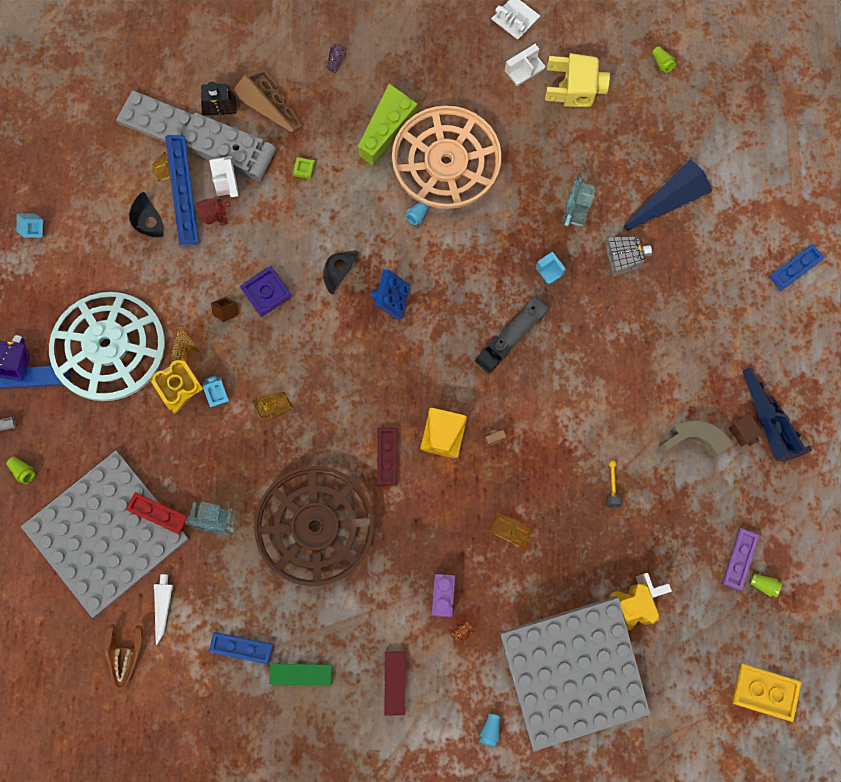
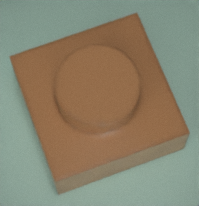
(494, 437)

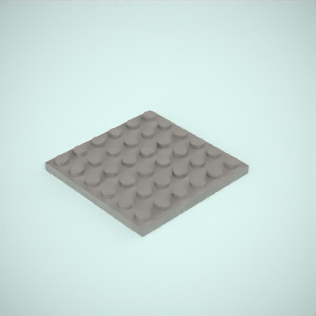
(96, 541)
(574, 673)

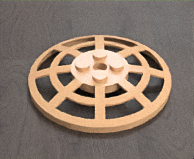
(446, 148)

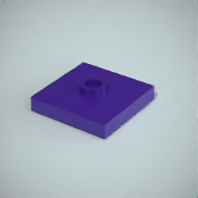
(266, 291)

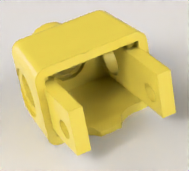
(580, 82)

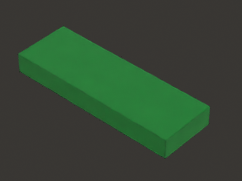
(300, 674)

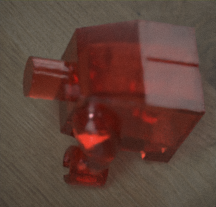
(213, 210)

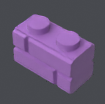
(443, 595)

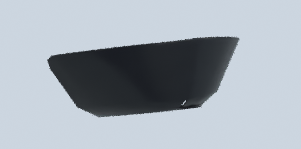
(140, 211)
(331, 275)

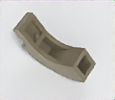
(706, 434)

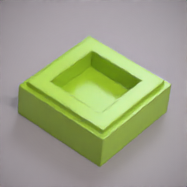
(303, 168)

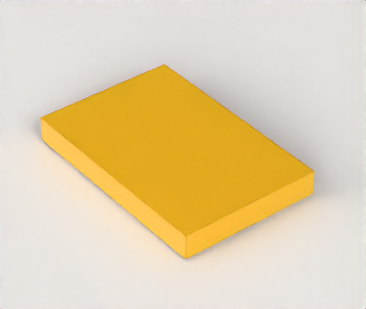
(766, 692)

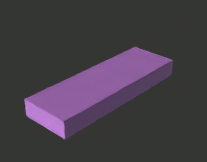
(740, 559)

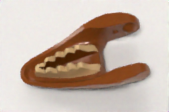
(121, 658)

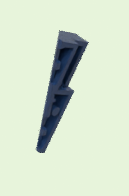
(683, 187)
(779, 431)

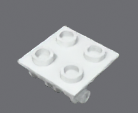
(515, 17)

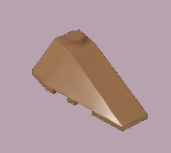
(260, 93)

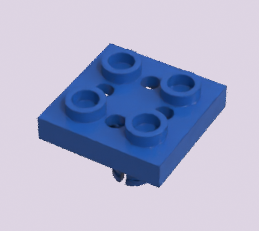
(391, 294)

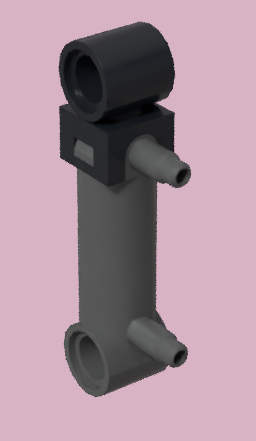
(513, 333)

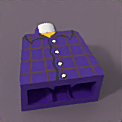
(13, 358)

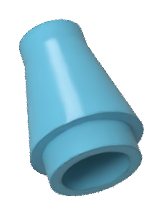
(416, 213)
(490, 732)

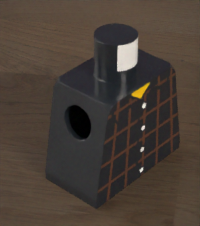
(217, 99)

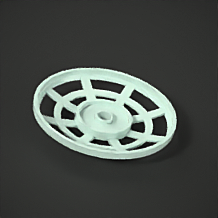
(111, 354)

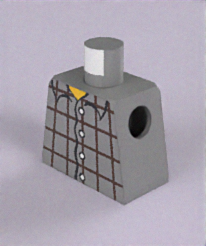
(625, 254)

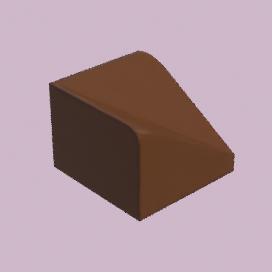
(224, 309)

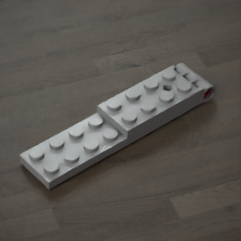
(202, 135)

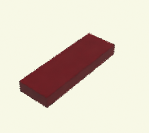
(387, 457)
(394, 683)

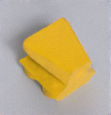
(176, 385)
(443, 433)
(637, 605)

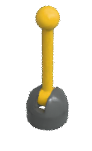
(613, 499)

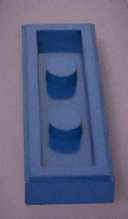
(796, 267)
(241, 648)

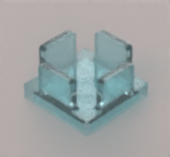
(578, 203)
(211, 518)

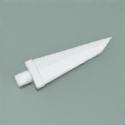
(162, 596)

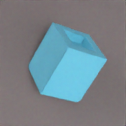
(29, 225)
(550, 268)

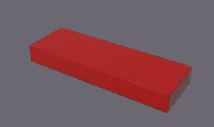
(157, 513)

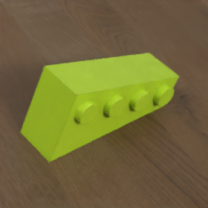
(385, 124)

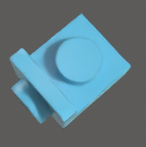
(215, 391)

